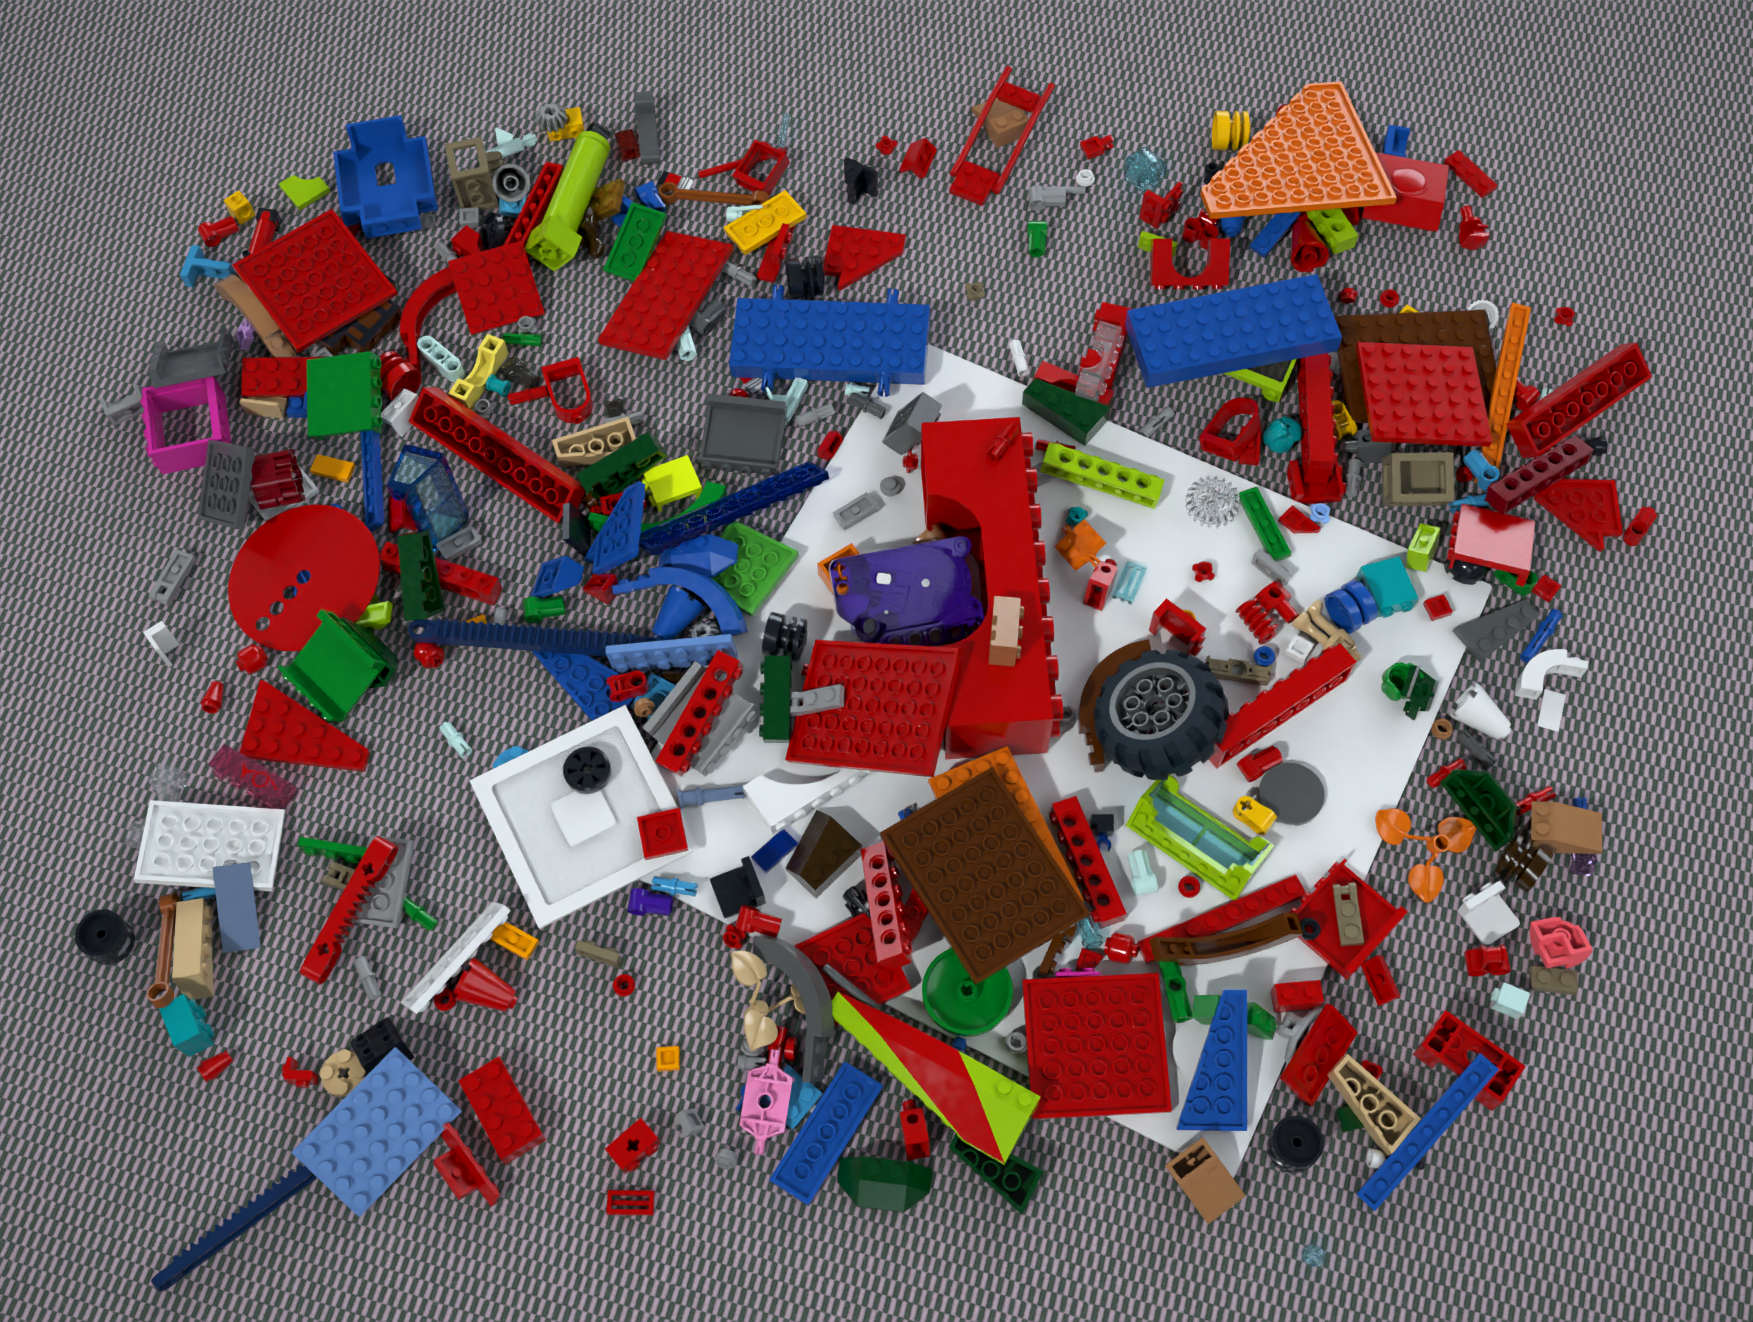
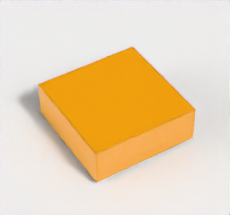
(668, 1058)

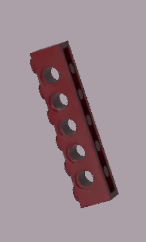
(1538, 474)

